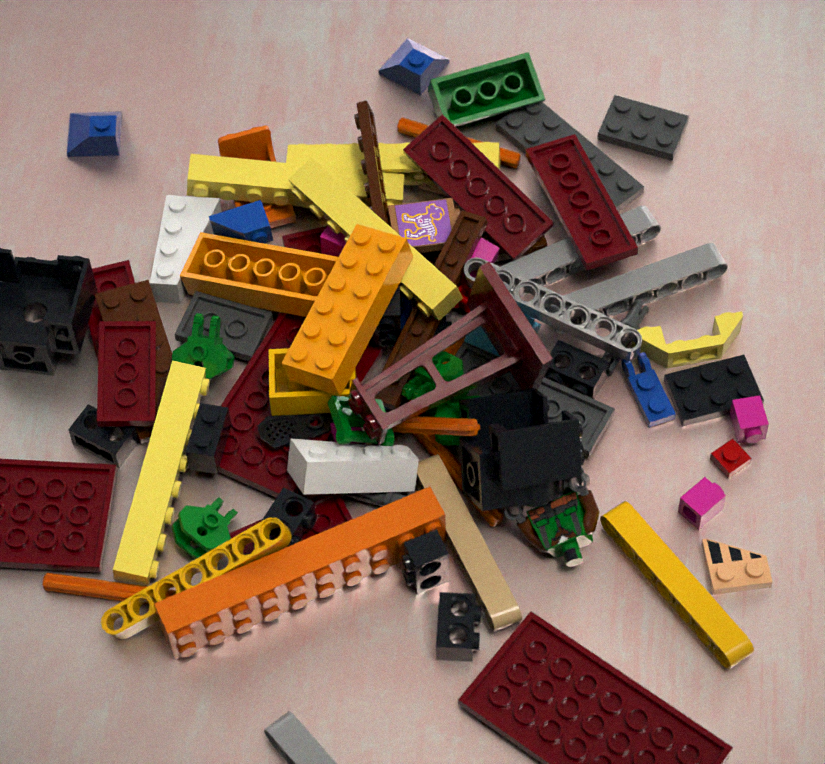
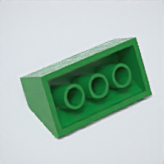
(486, 90)

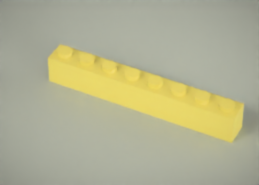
(392, 158)
(269, 182)
(344, 210)
(160, 475)

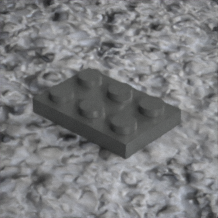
(643, 127)
(240, 326)

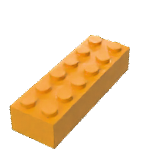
(256, 273)
(347, 310)

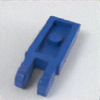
(648, 392)

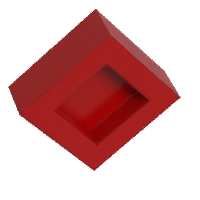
(730, 458)

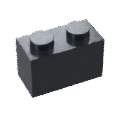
(208, 438)

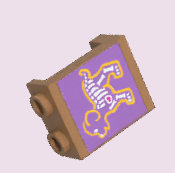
(424, 222)

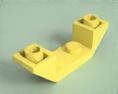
(681, 353)

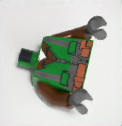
(561, 524)

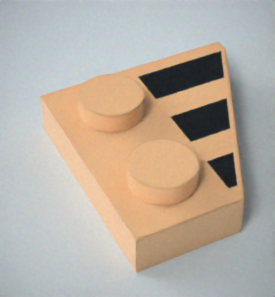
(734, 568)

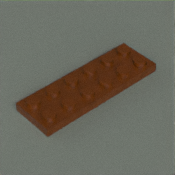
(137, 303)

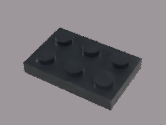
(709, 389)

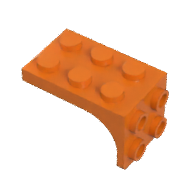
(256, 145)

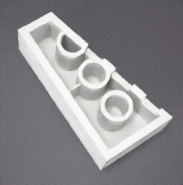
(179, 229)
(351, 468)

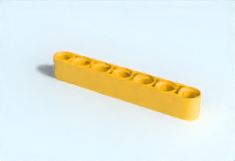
(182, 577)
(677, 585)

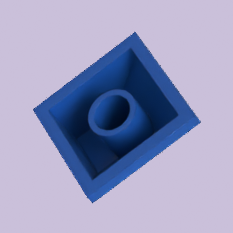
(413, 66)
(94, 134)
(244, 223)

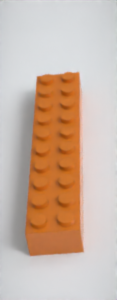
(296, 574)

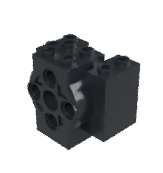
(48, 290)
(517, 452)

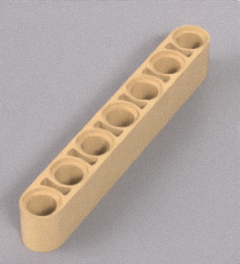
(469, 547)

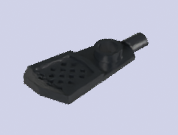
(300, 426)

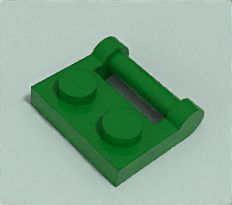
(345, 419)

